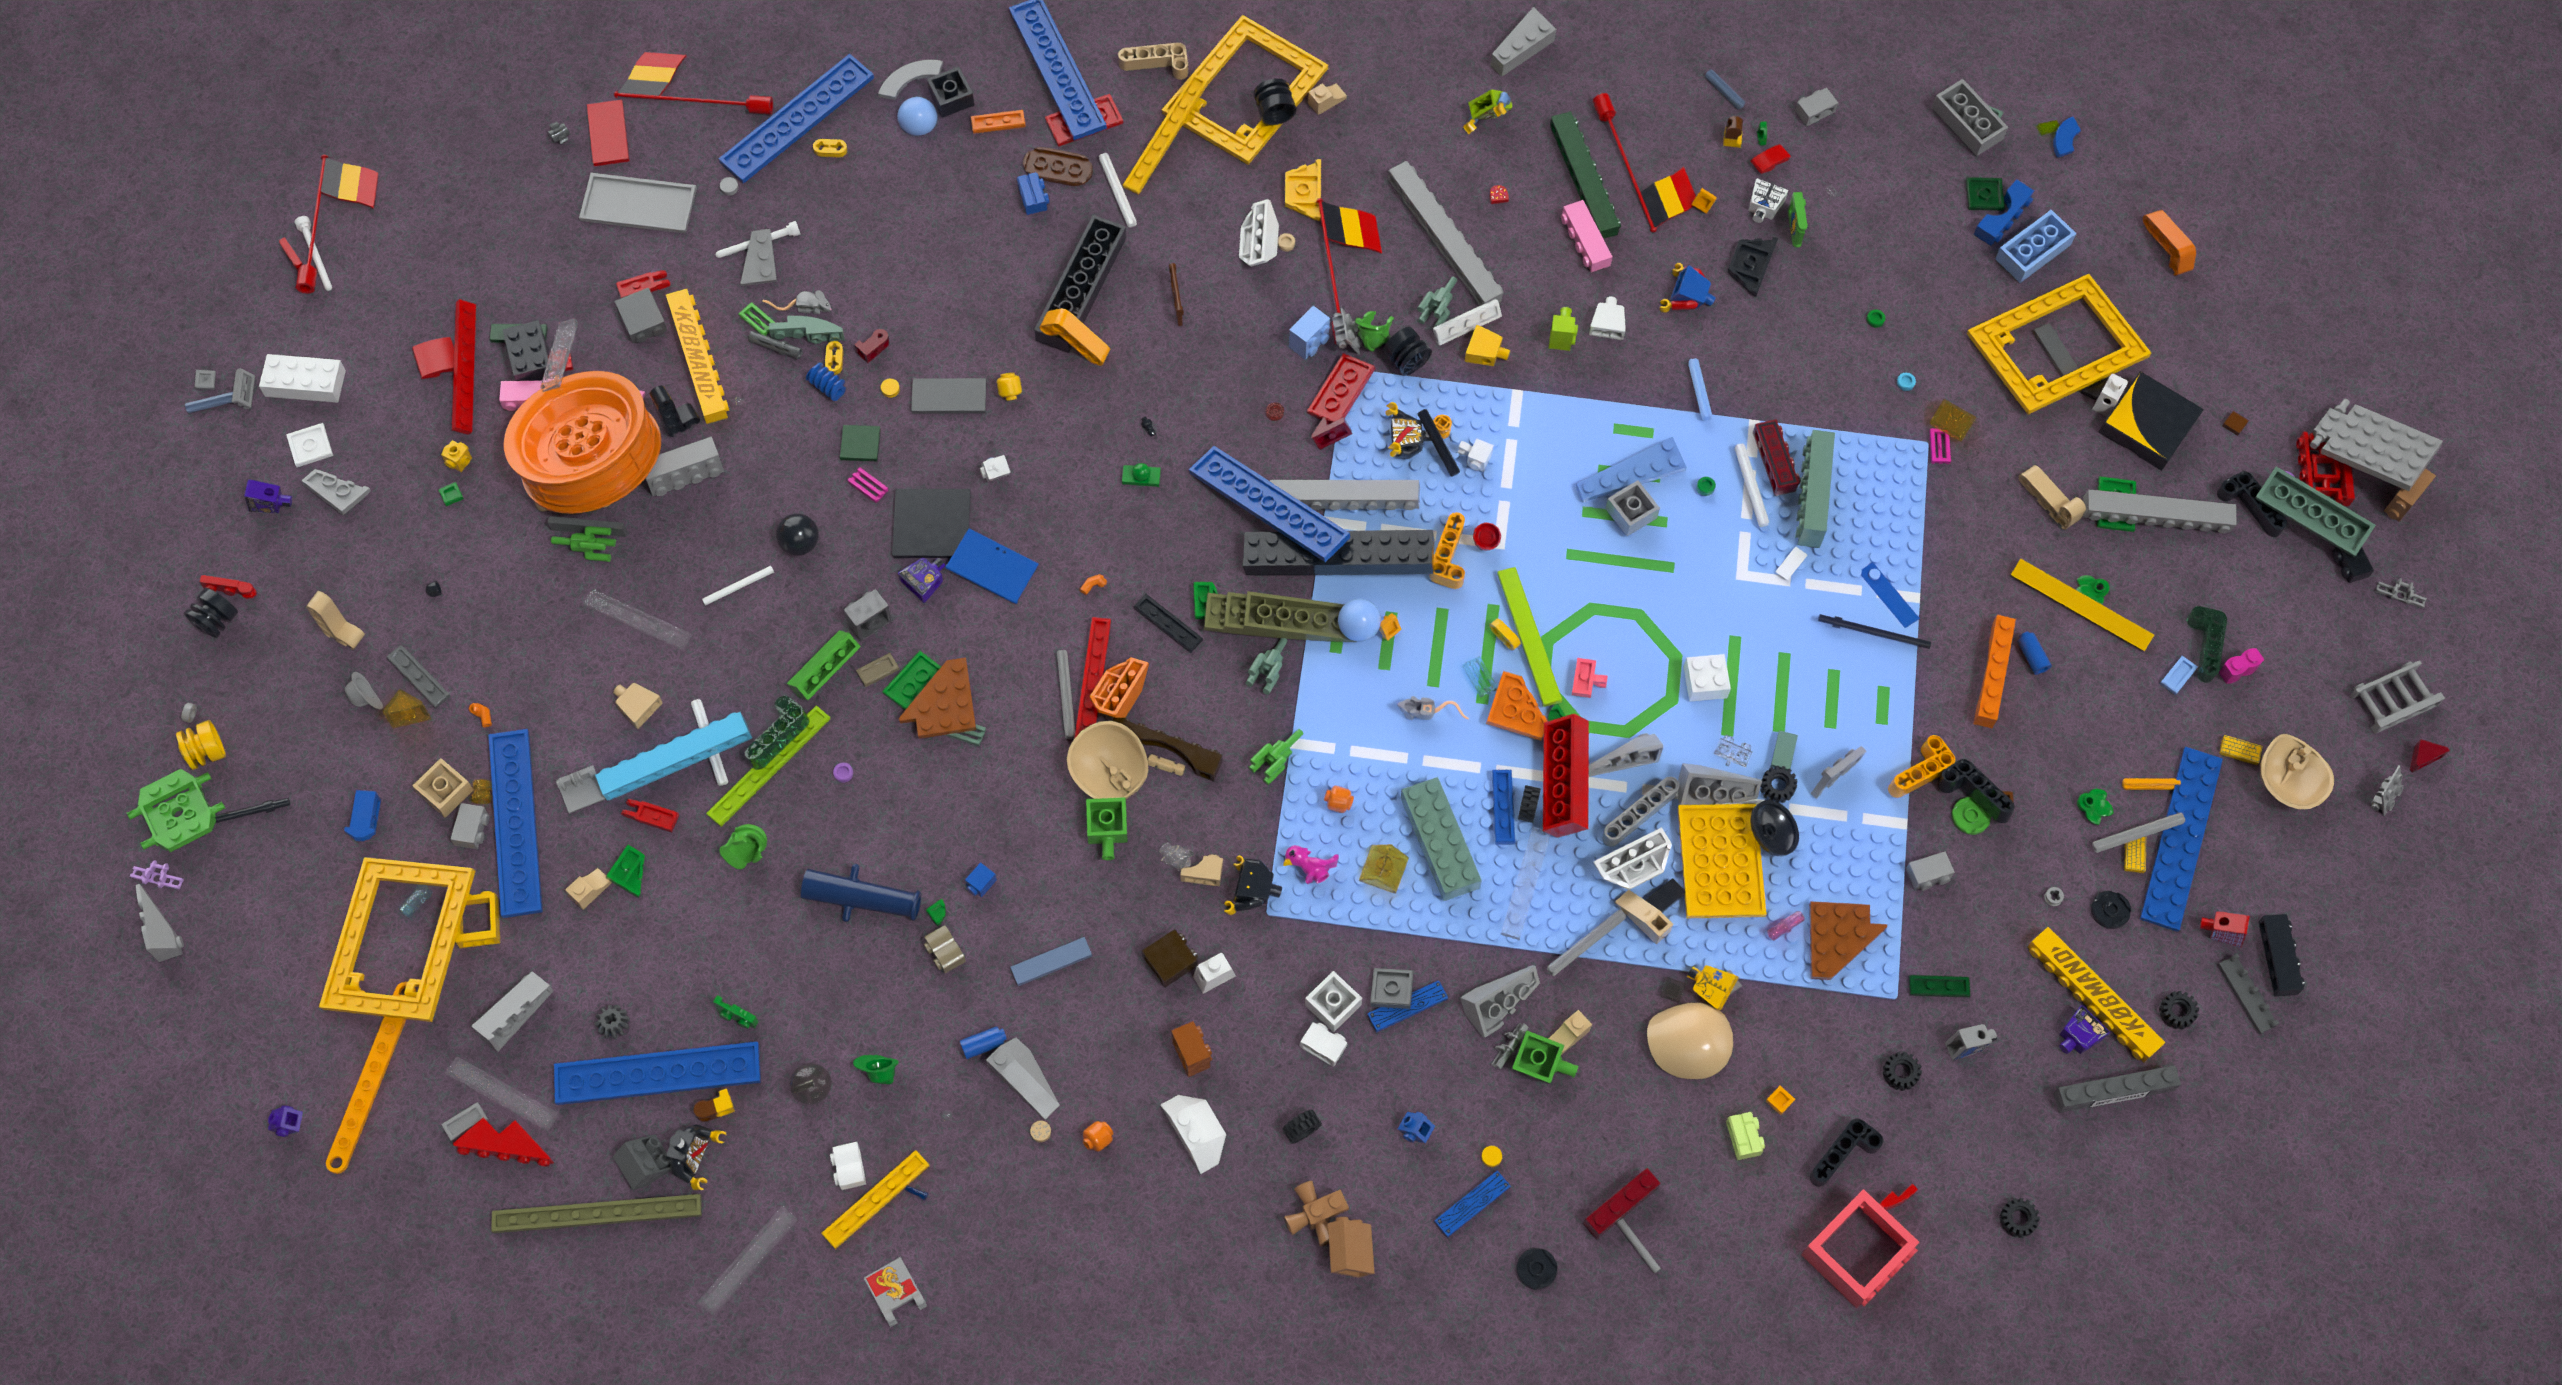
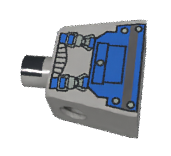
(1970, 1041)

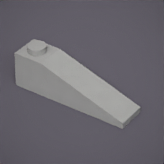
(1637, 752)
(1712, 786)
(158, 934)
(1492, 1002)
(1020, 1071)

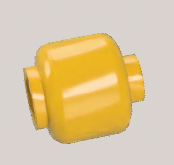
(1009, 386)

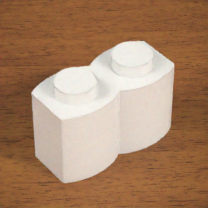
(1323, 1043)
(848, 1166)

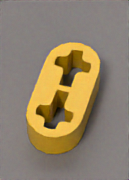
(830, 147)
(838, 357)
(1505, 634)

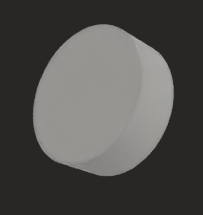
(729, 186)
(189, 712)

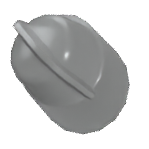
(361, 693)

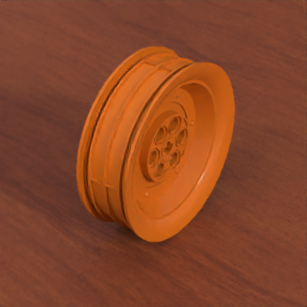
(583, 442)

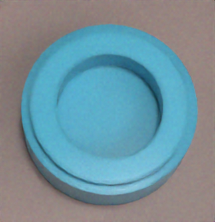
(1906, 381)

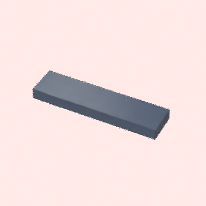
(1051, 961)

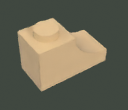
(1324, 97)
(1206, 872)
(587, 888)
(1572, 1030)

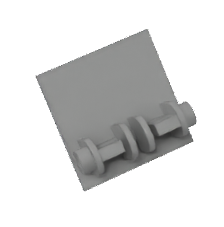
(1345, 331)
(580, 789)
(2387, 792)

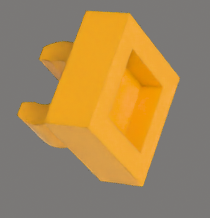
(1704, 200)
(1389, 626)
(1780, 1100)

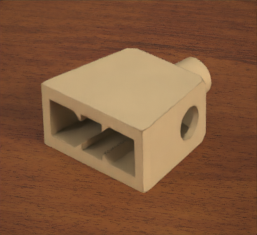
(636, 703)

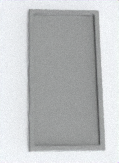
(638, 203)

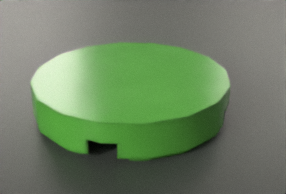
(1969, 821)

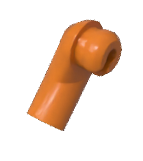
(1092, 581)
(482, 712)

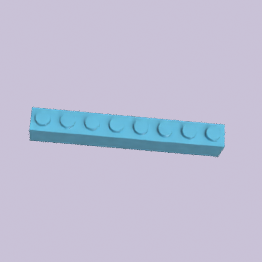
(673, 756)

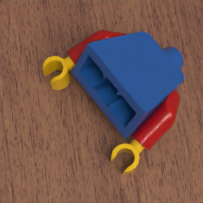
(1689, 291)

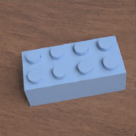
(2035, 246)

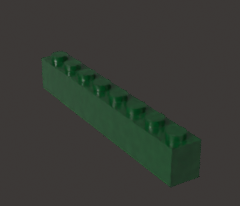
(1584, 173)

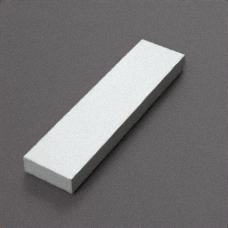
(1467, 322)

